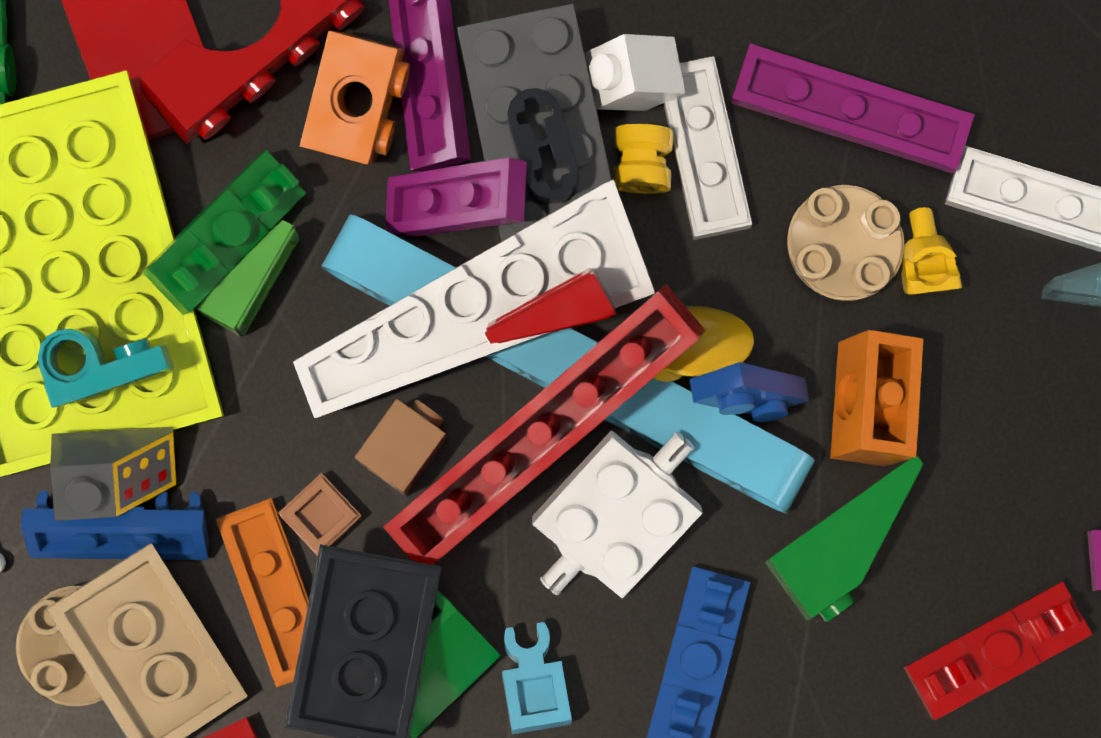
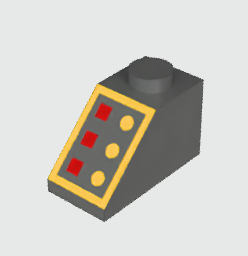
(109, 470)

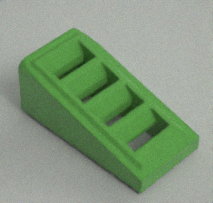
(244, 289)

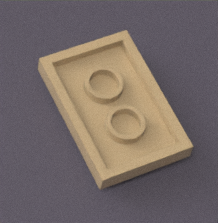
(146, 649)

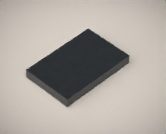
(363, 645)

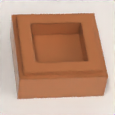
(320, 514)

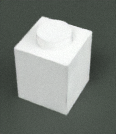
(634, 72)

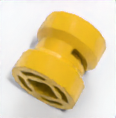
(642, 161)

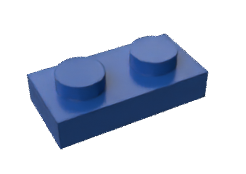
(749, 391)

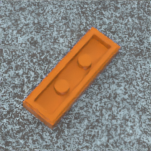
(268, 583)

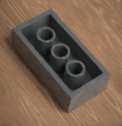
(528, 53)

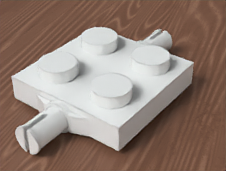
(617, 514)

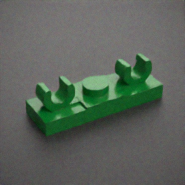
(224, 232)

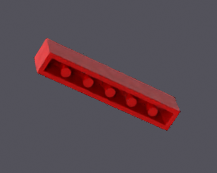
(546, 427)

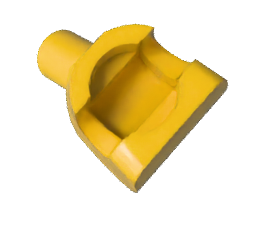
(928, 258)

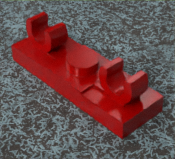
(997, 651)

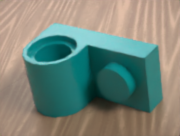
(133, 363)

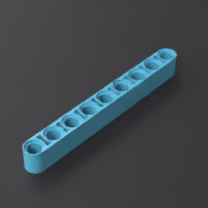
(723, 444)

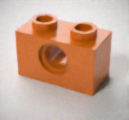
(329, 123)
(877, 398)

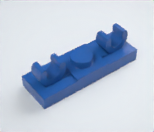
(171, 532)
(699, 656)

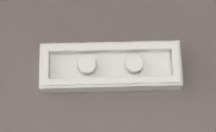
(707, 153)
(1027, 198)

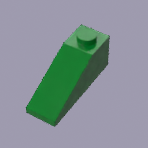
(838, 551)

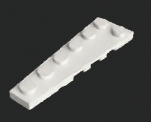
(449, 316)

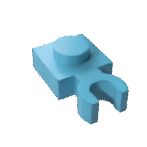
(534, 690)

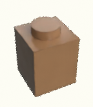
(403, 445)

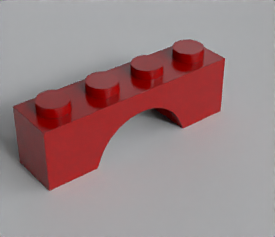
(199, 85)

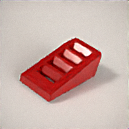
(567, 305)

